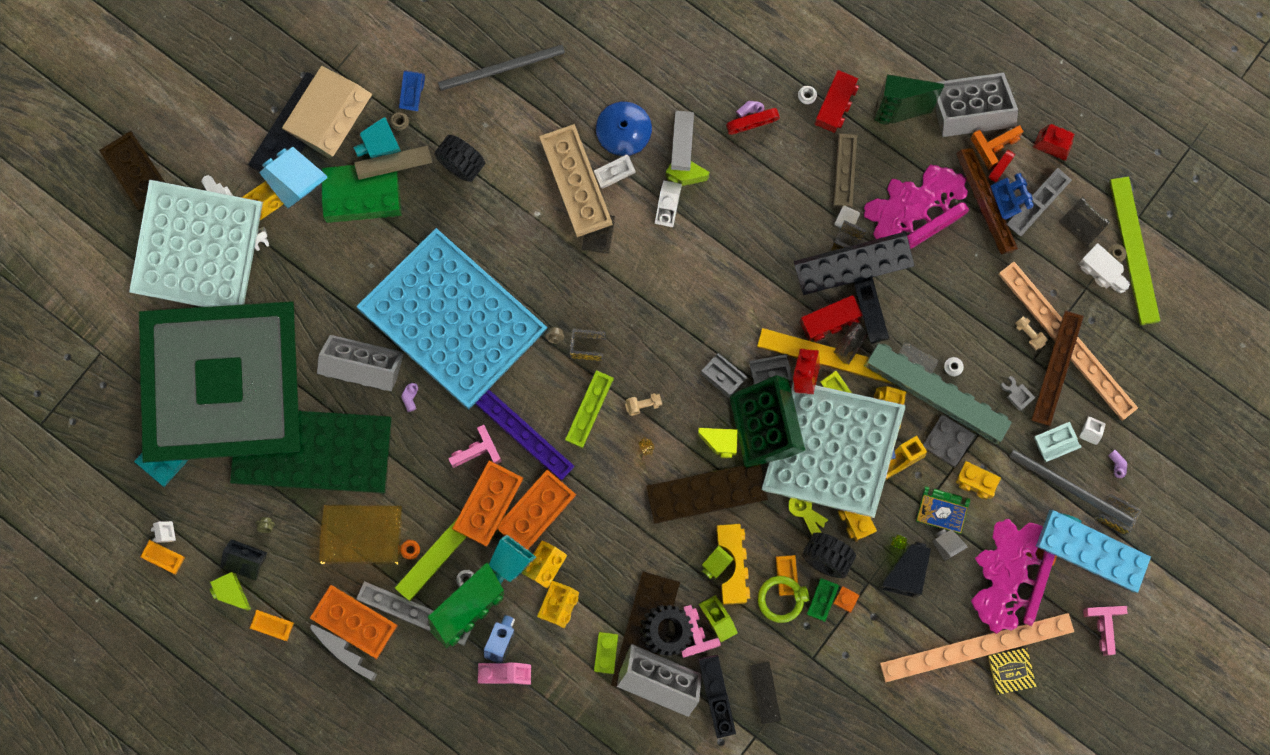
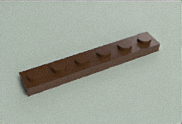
(986, 201)
(1057, 368)

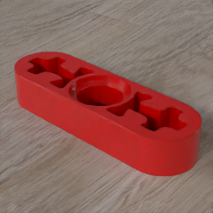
(752, 121)

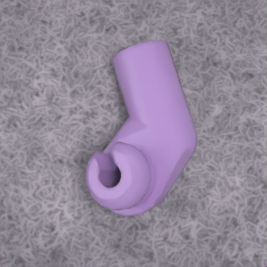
(750, 107)
(408, 396)
(1120, 465)

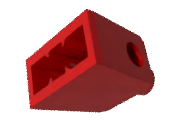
(1054, 141)

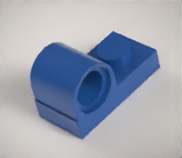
(411, 90)

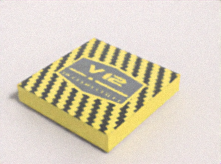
(1012, 671)

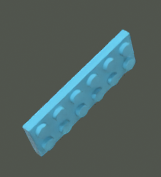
(1093, 551)

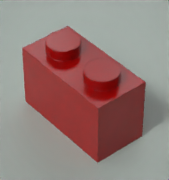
(806, 371)

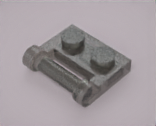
(1080, 226)

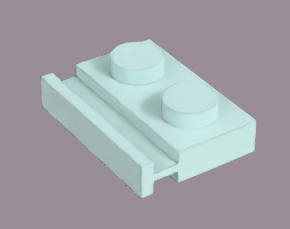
(1057, 442)

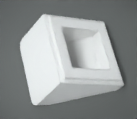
(848, 215)
(1092, 430)

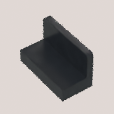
(242, 559)

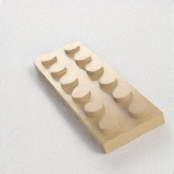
(575, 180)

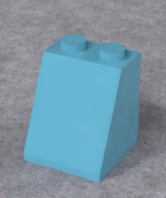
(291, 176)

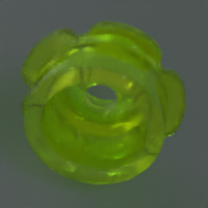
(899, 542)

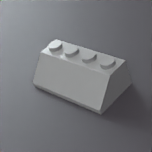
(359, 363)
(660, 680)

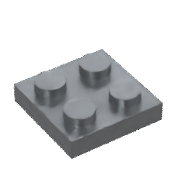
(948, 441)

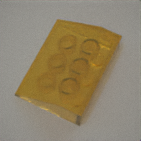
(361, 535)

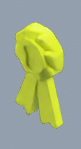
(804, 509)

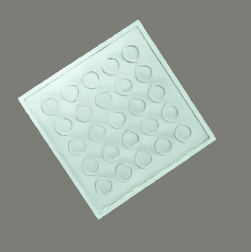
(195, 246)
(845, 451)

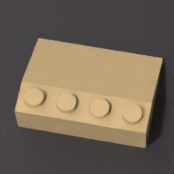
(326, 111)

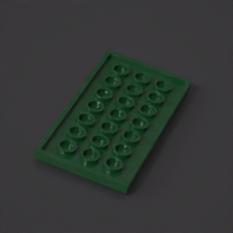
(334, 455)

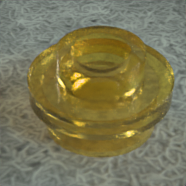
(646, 446)

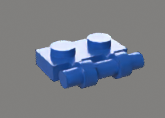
(1006, 199)

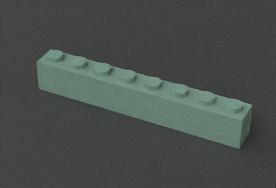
(938, 393)

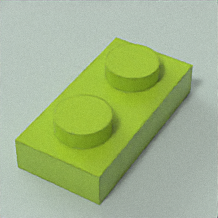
(606, 653)

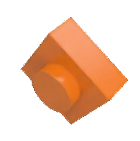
(846, 599)

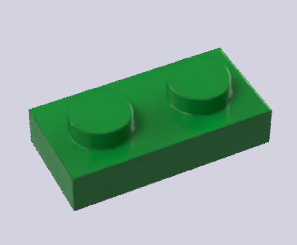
(822, 600)

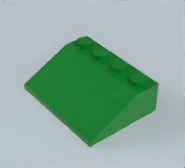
(355, 199)
(466, 606)

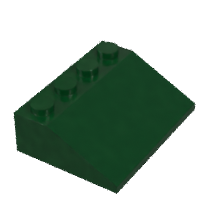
(905, 99)
(767, 422)

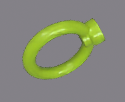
(801, 595)

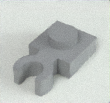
(1019, 396)

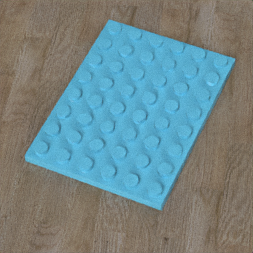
(452, 318)

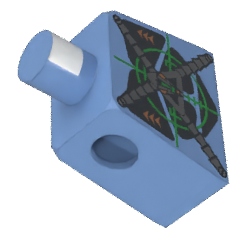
(497, 647)

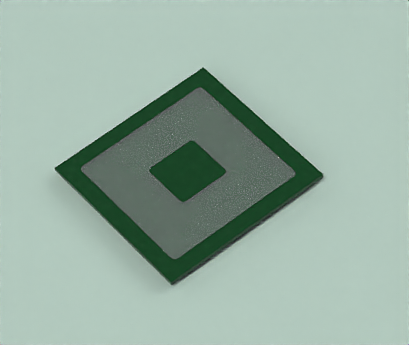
(218, 382)

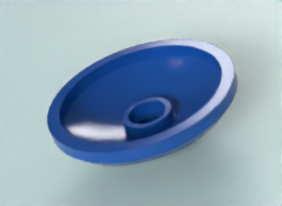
(620, 139)

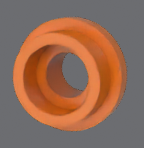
(405, 545)

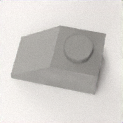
(948, 544)

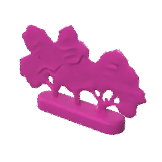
(912, 202)
(1007, 571)

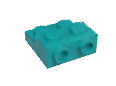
(161, 471)

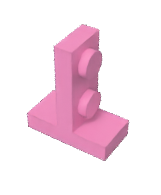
(475, 450)
(1105, 625)
(698, 635)
(504, 673)

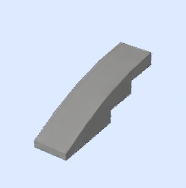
(682, 140)
(1041, 200)
(338, 648)

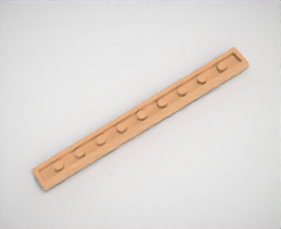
(1081, 356)
(976, 647)

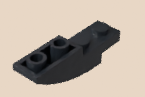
(871, 310)
(717, 696)

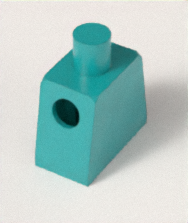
(377, 140)
(510, 559)

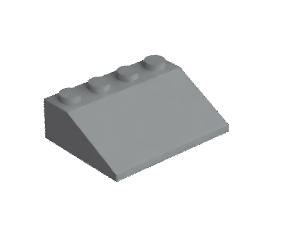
(976, 105)

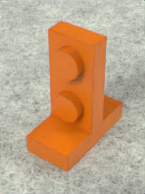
(986, 148)

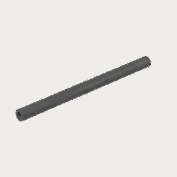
(501, 67)
(1072, 488)

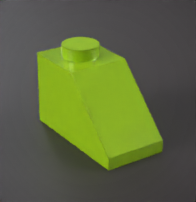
(695, 175)
(716, 563)
(229, 591)
(718, 618)

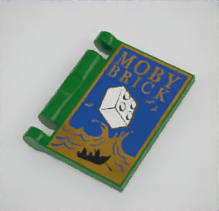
(942, 510)

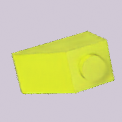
(721, 441)

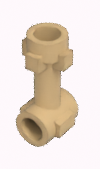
(1037, 340)
(634, 406)

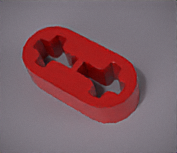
(1001, 166)

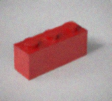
(837, 101)
(831, 319)

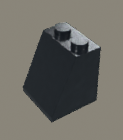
(908, 572)

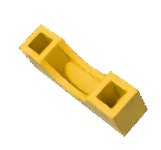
(906, 455)
(730, 539)

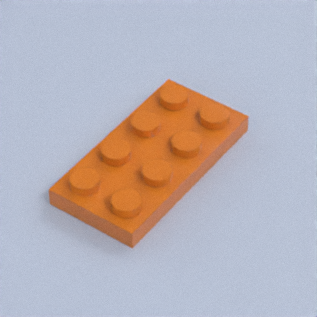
(487, 503)
(536, 510)
(353, 621)

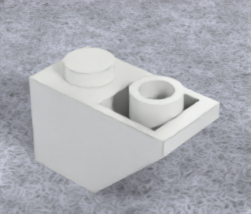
(668, 203)

